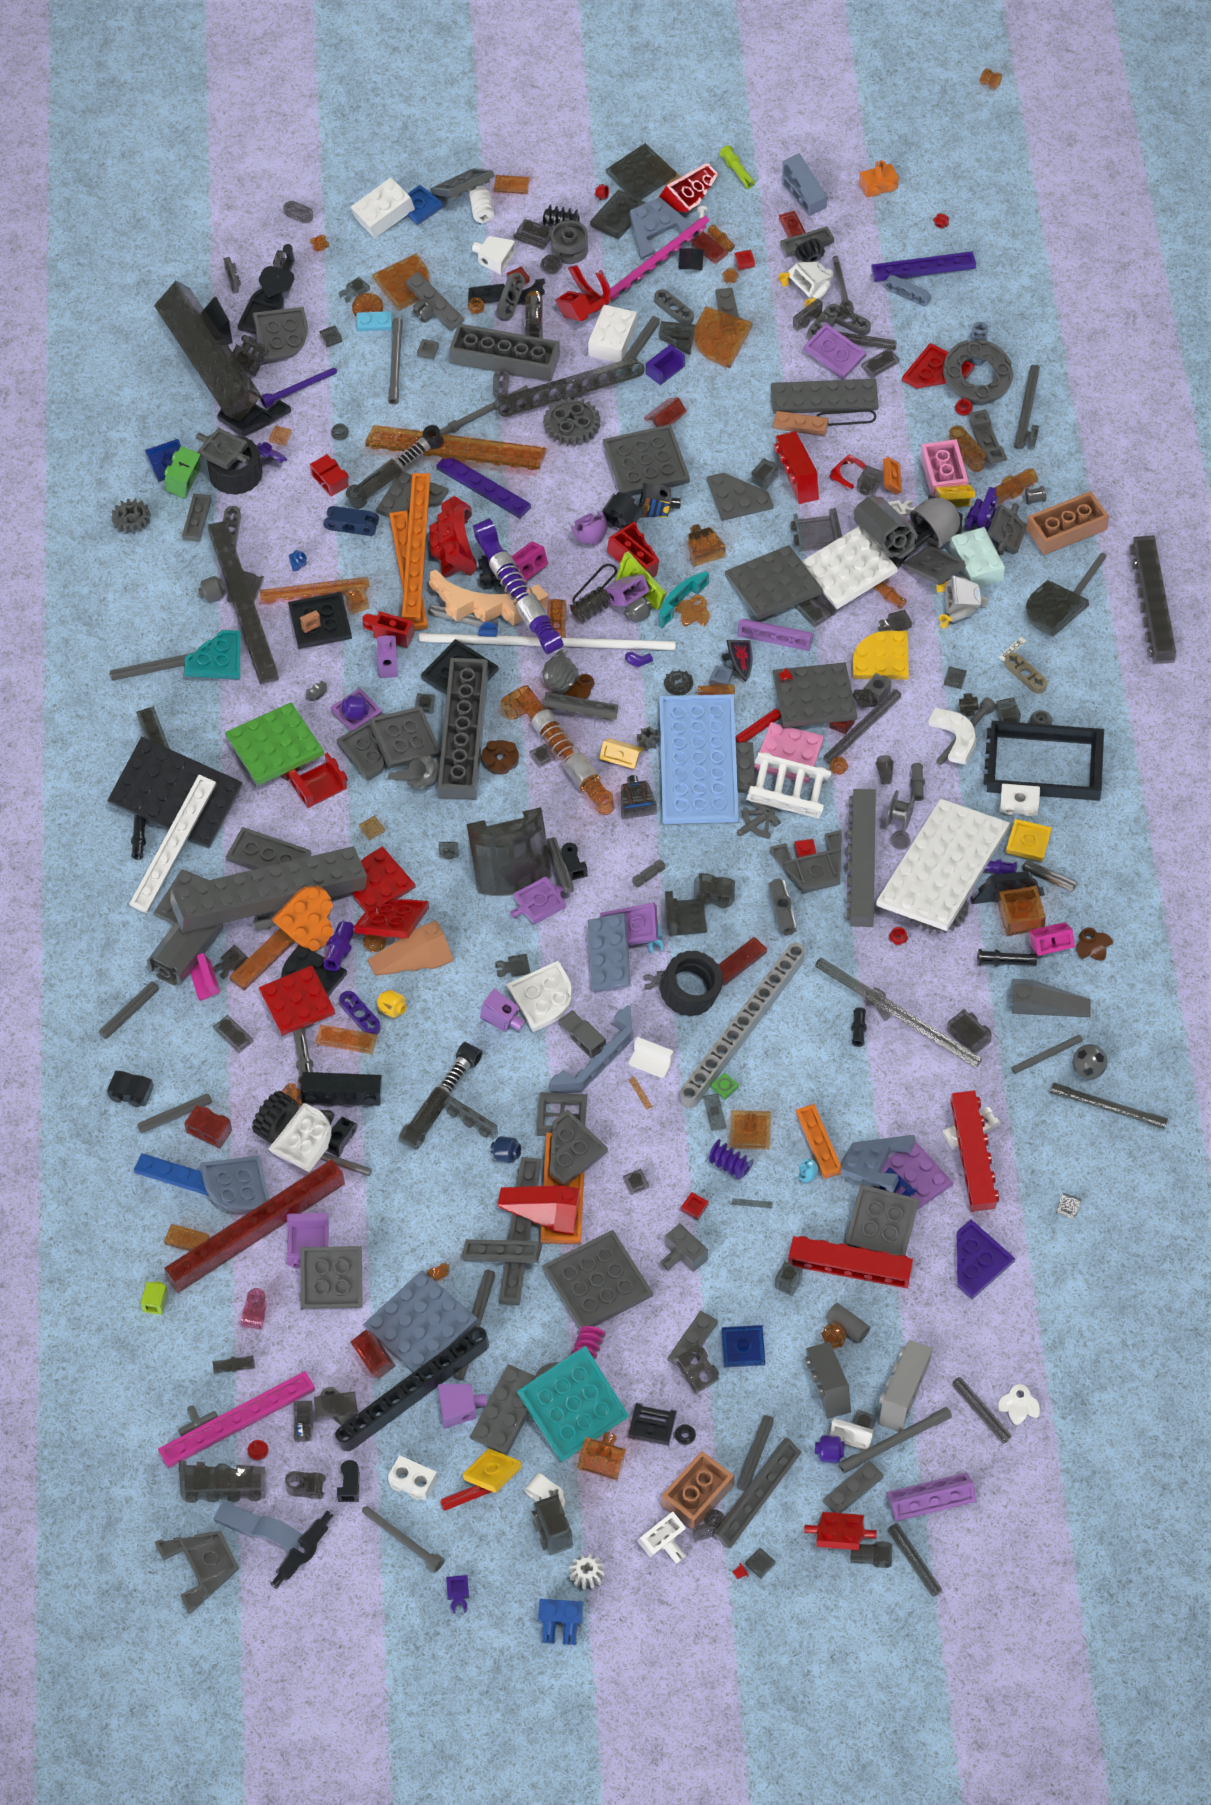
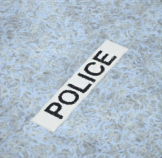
(1013, 648)

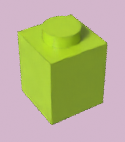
(154, 1297)

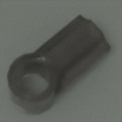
(877, 1554)

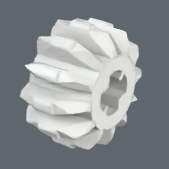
(594, 1575)

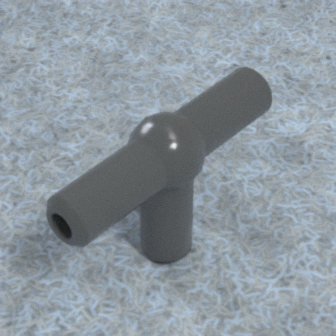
(196, 1420)

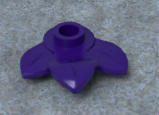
(266, 450)

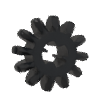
(810, 251)

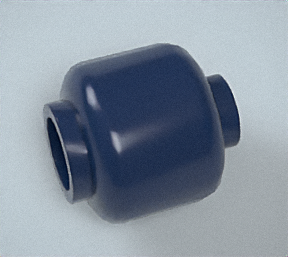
(506, 1149)

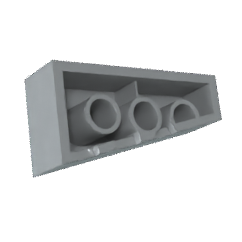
(904, 1385)

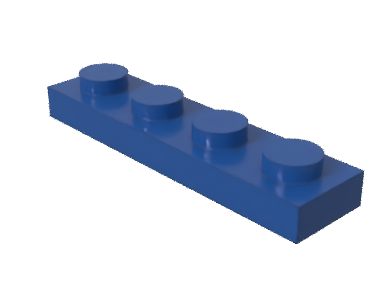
(170, 1173)

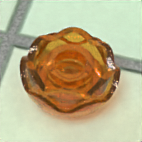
(374, 946)
(439, 1271)
(834, 1334)

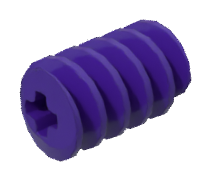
(728, 1161)

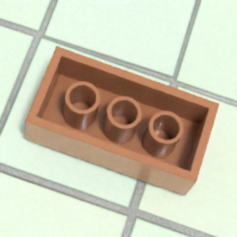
(1067, 522)

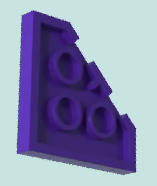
(978, 1259)

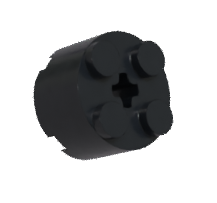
(621, 510)

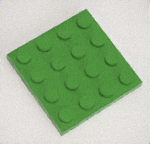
(274, 743)

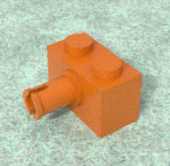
(879, 179)

